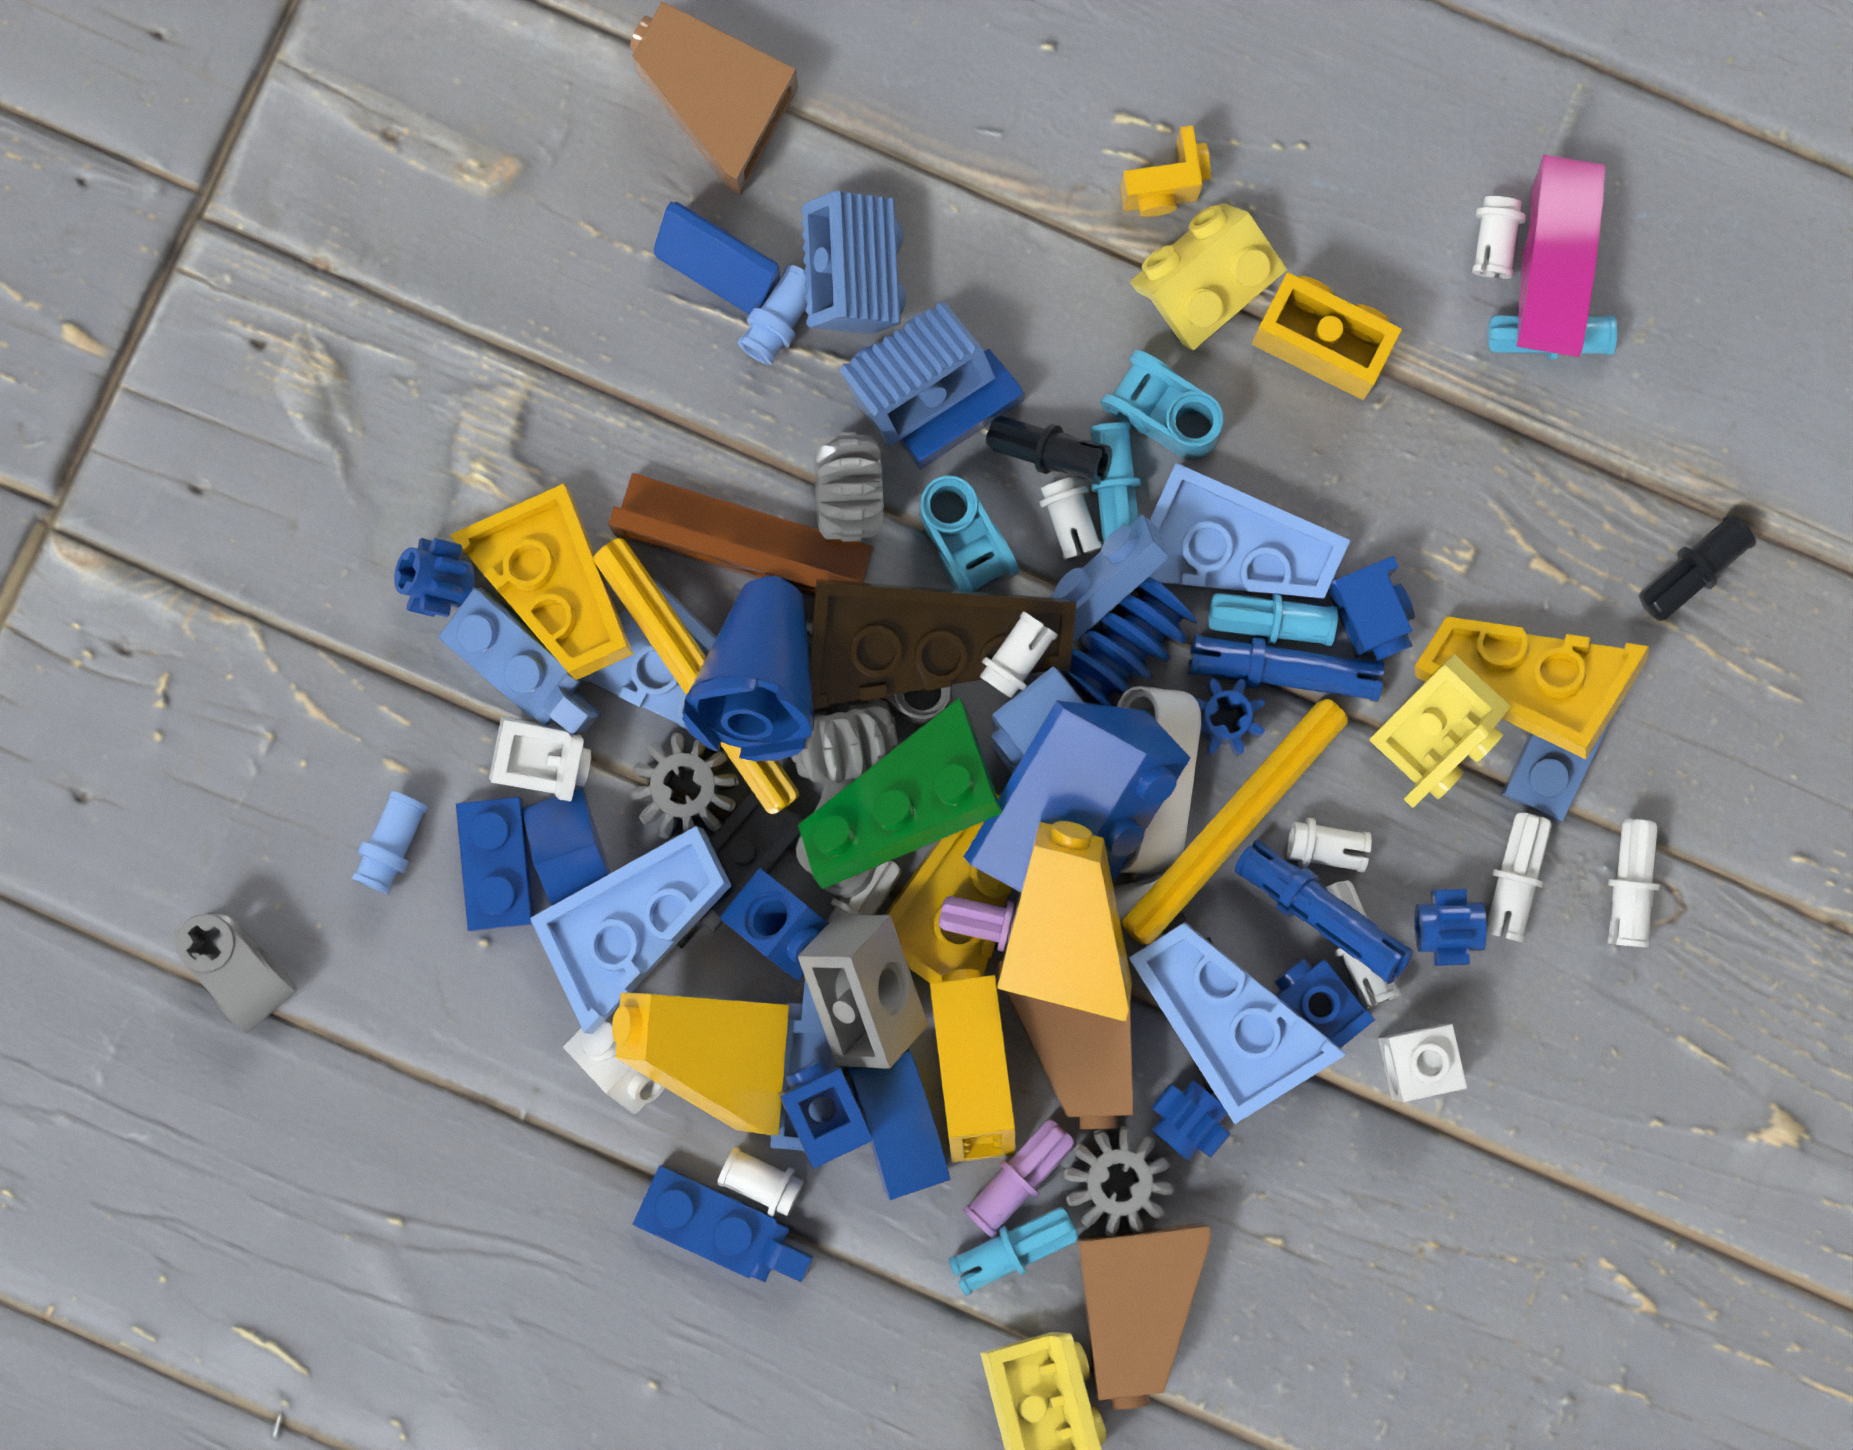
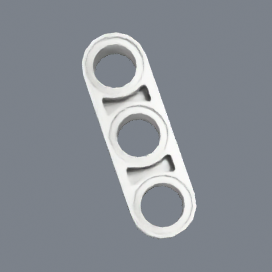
(1166, 834)

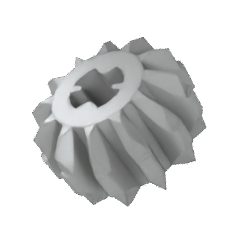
(848, 487)
(847, 740)
(665, 797)
(1138, 1189)

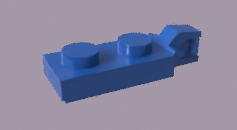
(718, 1227)

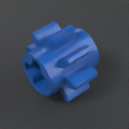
(434, 577)
(1231, 700)
(1450, 927)
(1190, 1120)

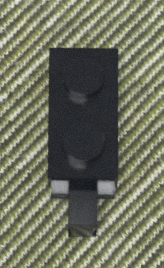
(743, 845)

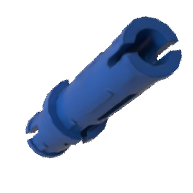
(1285, 667)
(1304, 897)

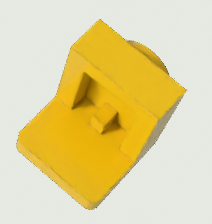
(1160, 188)

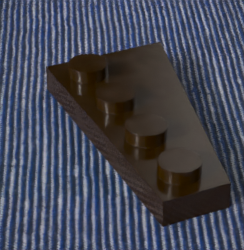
(910, 638)

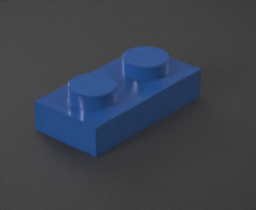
(494, 864)

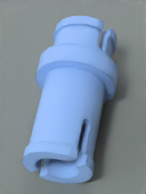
(774, 322)
(389, 843)

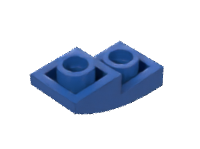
(901, 1126)

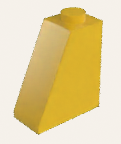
(1068, 927)
(709, 1052)
(973, 1066)

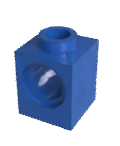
(774, 921)

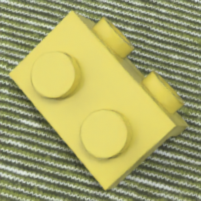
(1209, 273)
(1440, 727)
(1043, 1394)

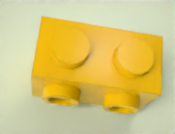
(1326, 335)

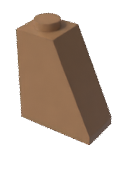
(714, 89)
(1082, 1057)
(1138, 1306)

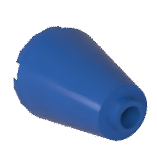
(756, 676)

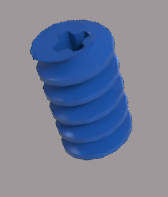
(1127, 642)

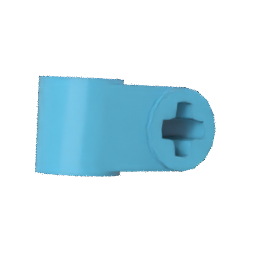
(1161, 405)
(966, 540)

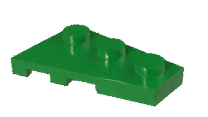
(904, 801)

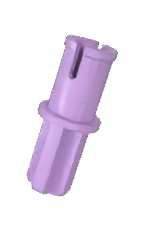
(978, 919)
(1020, 1177)

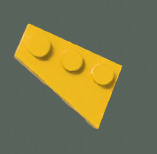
(548, 575)
(1552, 684)
(918, 907)

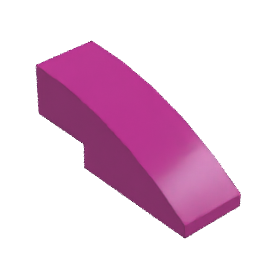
(1560, 255)

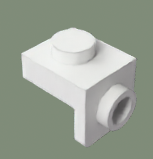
(539, 758)
(619, 1081)

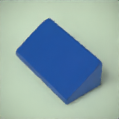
(715, 258)
(965, 417)

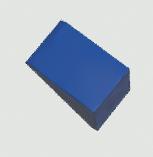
(565, 845)

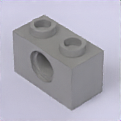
(863, 990)

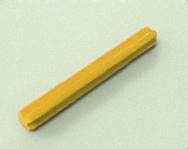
(682, 658)
(1234, 822)

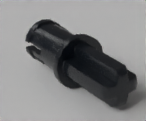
(1050, 449)
(1697, 567)

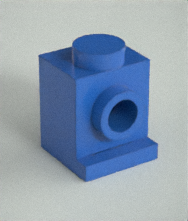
(1374, 610)
(1346, 1014)
(840, 1132)

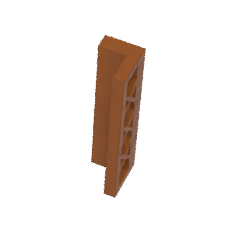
(734, 536)

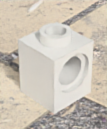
(1422, 1063)

